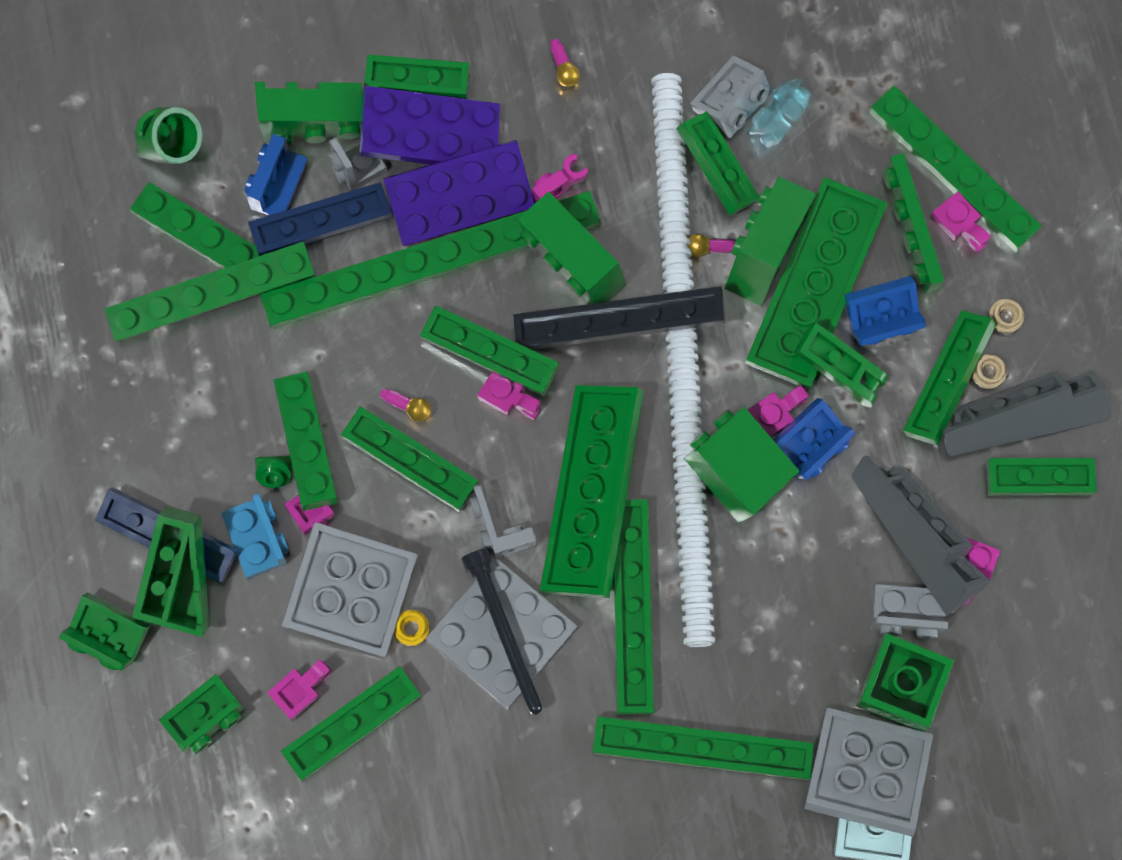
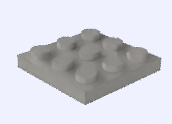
(349, 589)
(474, 646)
(869, 772)

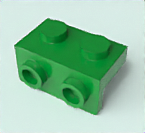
(105, 633)
(201, 715)

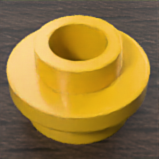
(408, 617)

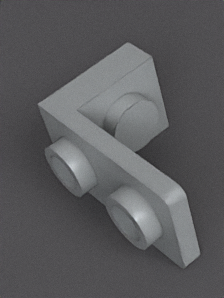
(353, 168)
(513, 540)

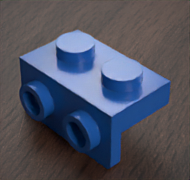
(276, 177)
(884, 311)
(814, 439)

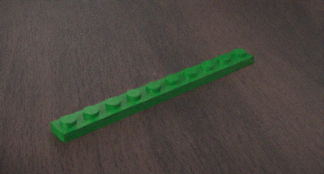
(409, 266)

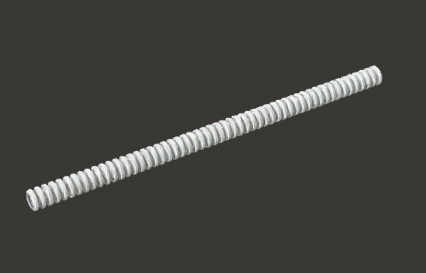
(682, 361)

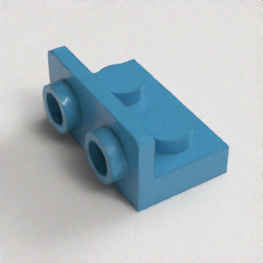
(255, 538)

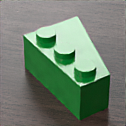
(310, 114)
(768, 239)
(571, 250)
(175, 575)

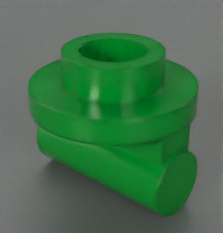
(273, 470)

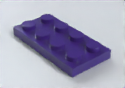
(424, 126)
(459, 192)

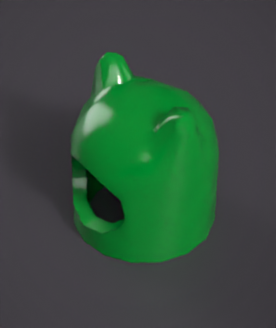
(168, 135)

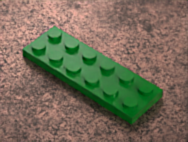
(816, 278)
(592, 491)

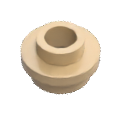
(1011, 307)
(998, 367)

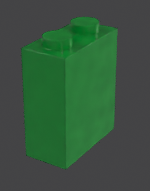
(740, 463)

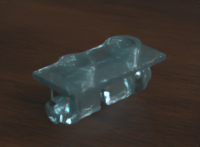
(787, 101)

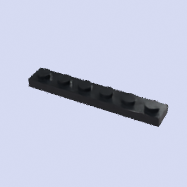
(620, 318)

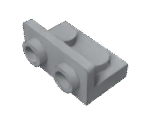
(733, 95)
(907, 610)

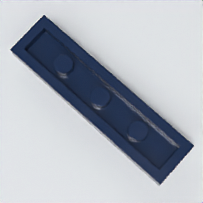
(320, 219)
(138, 522)

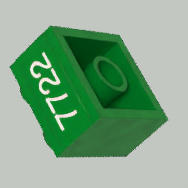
(904, 683)

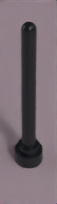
(478, 565)

